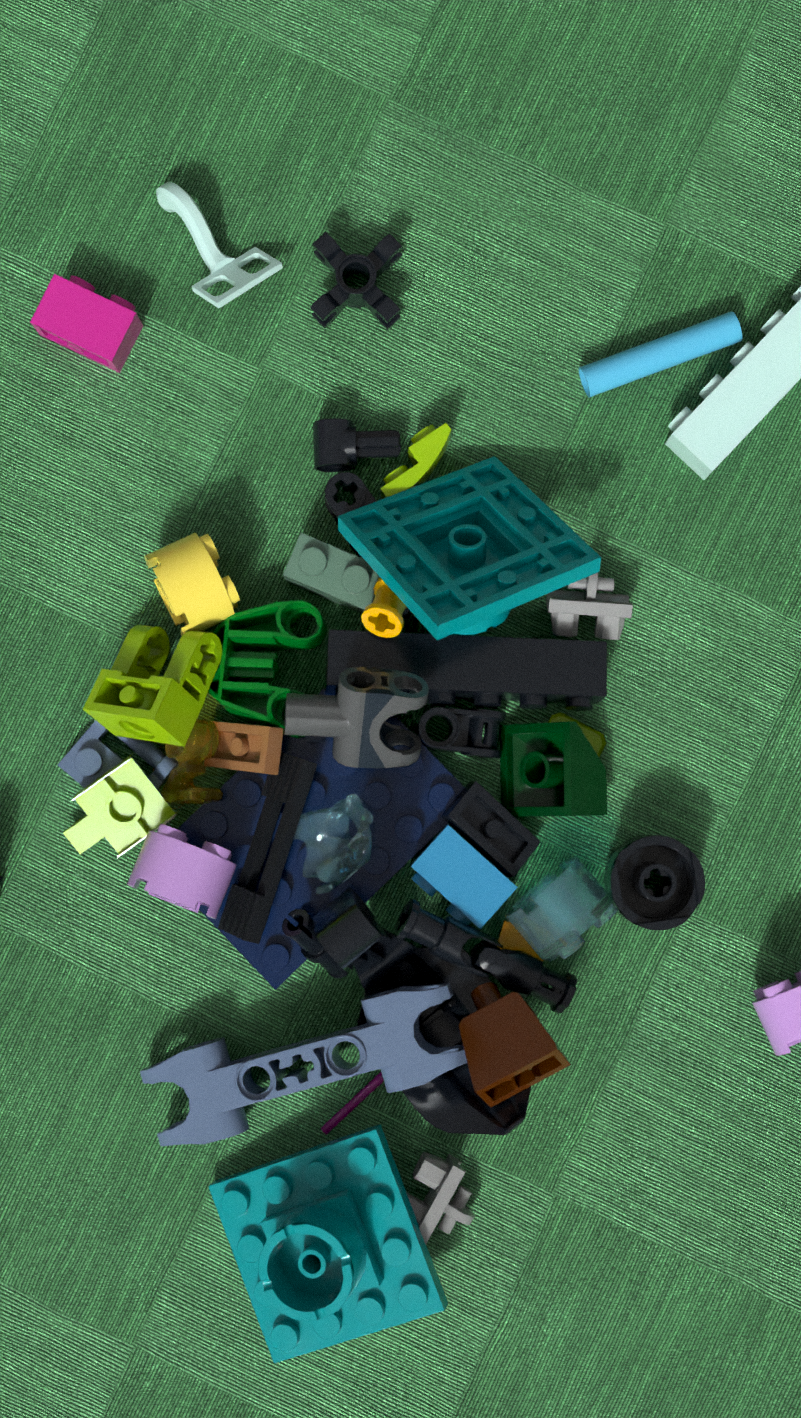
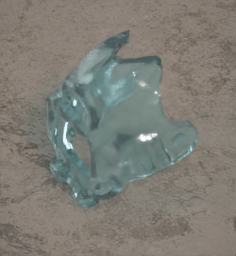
(329, 846)

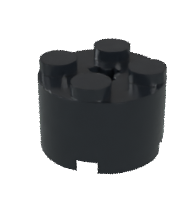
(674, 898)

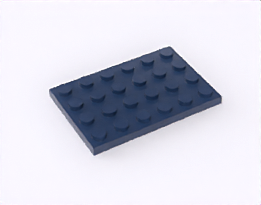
(405, 814)

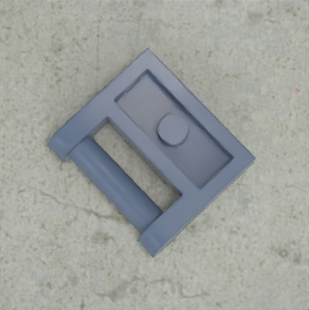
(93, 757)

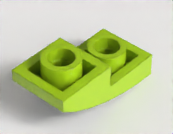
(424, 454)

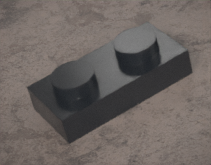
(491, 829)

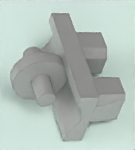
(608, 608)
(443, 1179)

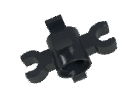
(333, 302)

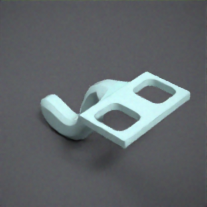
(222, 267)

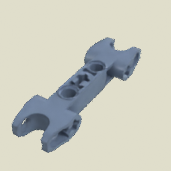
(386, 1042)

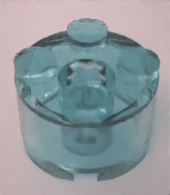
(560, 910)

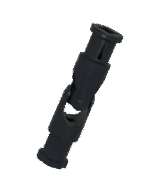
(512, 968)

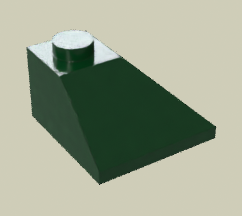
(550, 771)

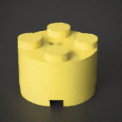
(192, 583)

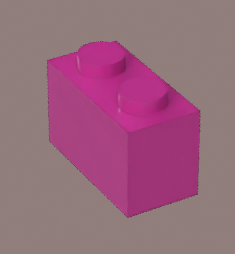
(87, 322)

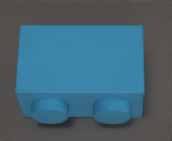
(461, 877)

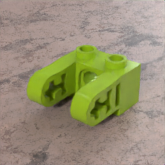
(148, 707)

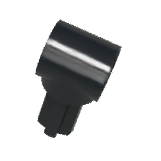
(339, 444)

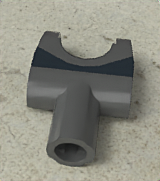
(359, 717)

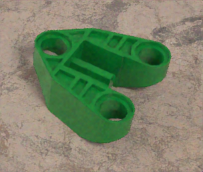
(267, 629)

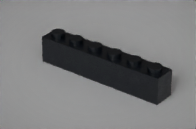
(480, 667)

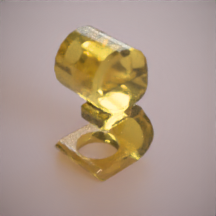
(199, 747)

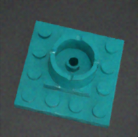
(468, 548)
(328, 1244)

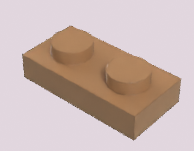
(247, 748)

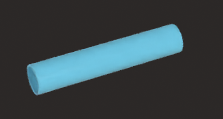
(660, 354)

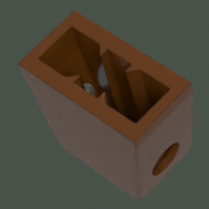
(506, 1045)

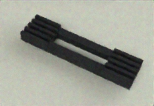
(246, 909)

